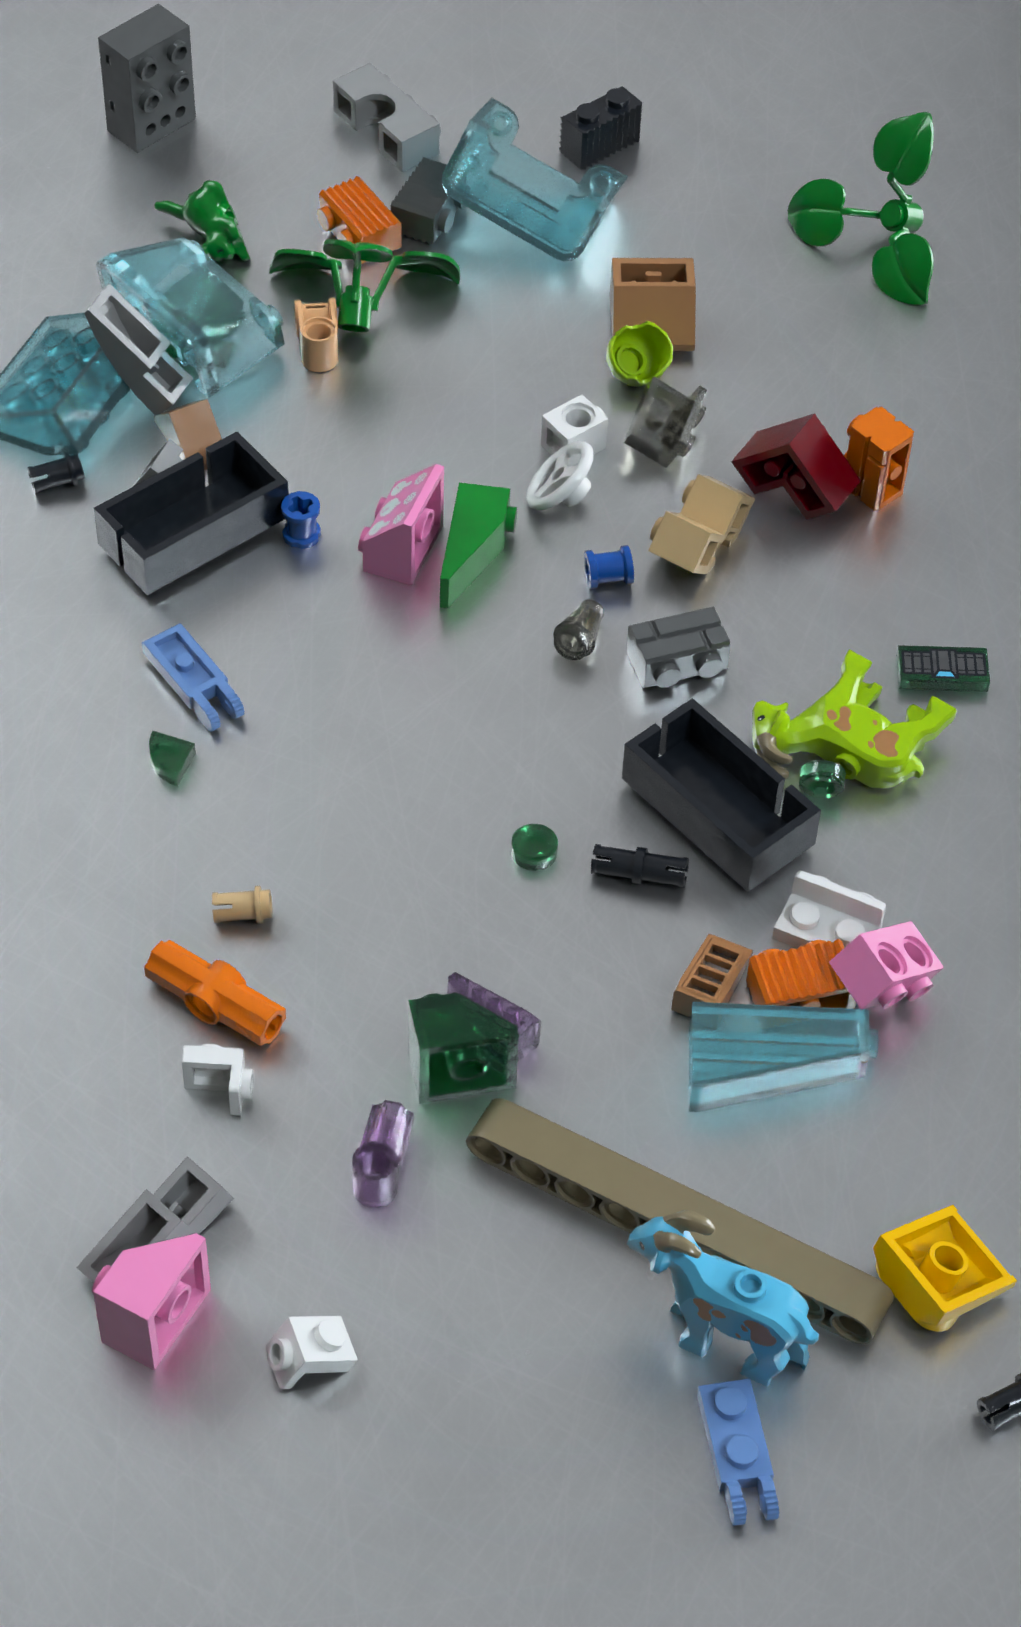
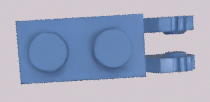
(192, 674)
(738, 1446)

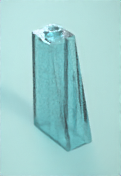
(773, 1050)

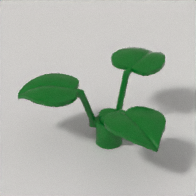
(906, 265)
(356, 303)

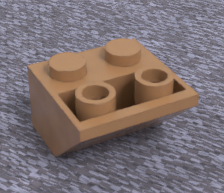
(657, 293)

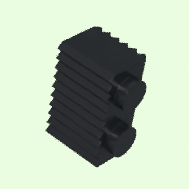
(601, 127)

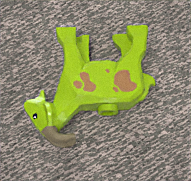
(849, 732)

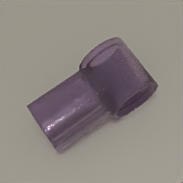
(381, 1153)

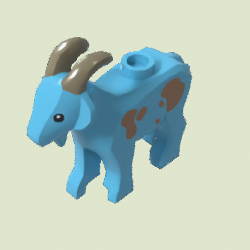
(726, 1297)

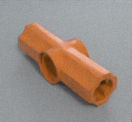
(215, 992)

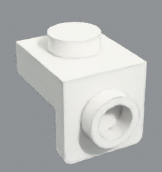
(218, 1070)
(309, 1346)

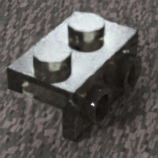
(665, 422)

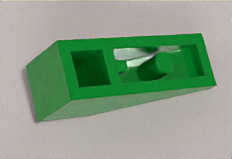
(475, 536)

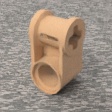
(317, 334)

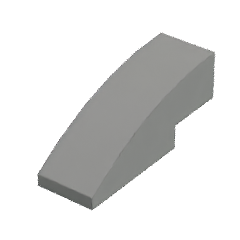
(136, 351)
(178, 1208)

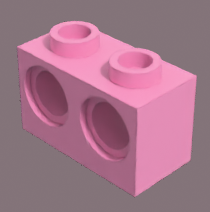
(887, 966)

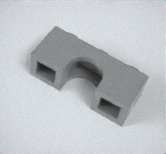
(404, 127)

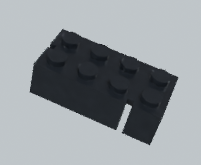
(180, 523)
(720, 794)

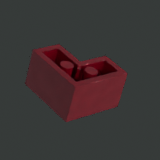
(802, 461)

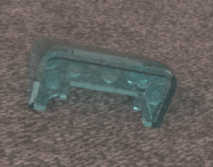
(525, 192)
(196, 307)

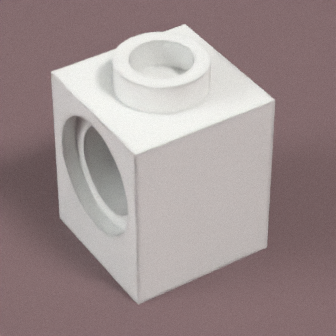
(574, 422)

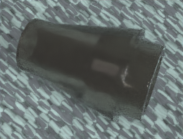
(578, 632)

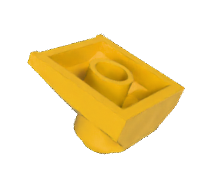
(939, 1268)

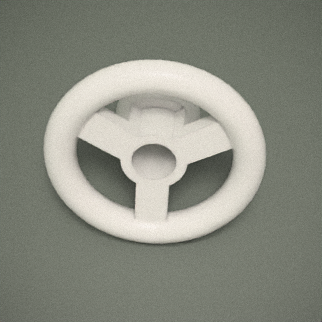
(565, 482)

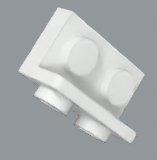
(826, 912)

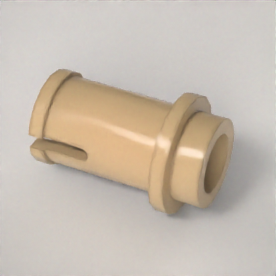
(245, 905)

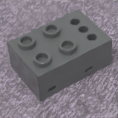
(147, 77)

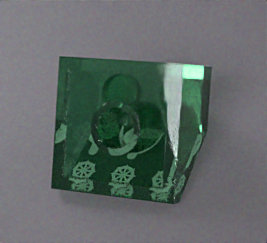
(459, 1048)

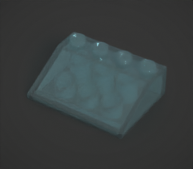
(58, 388)

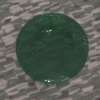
(822, 779)
(534, 847)

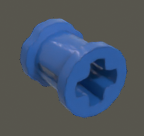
(300, 512)
(608, 567)

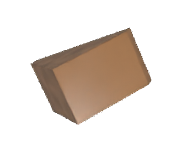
(190, 428)

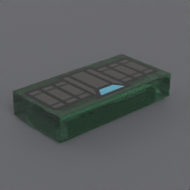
(943, 668)

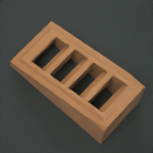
(685, 992)

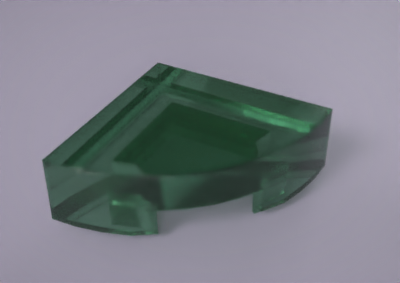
(170, 756)

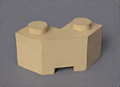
(710, 517)

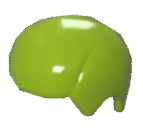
(639, 353)

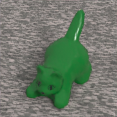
(212, 218)

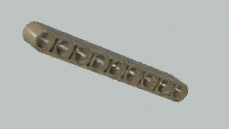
(632, 1194)

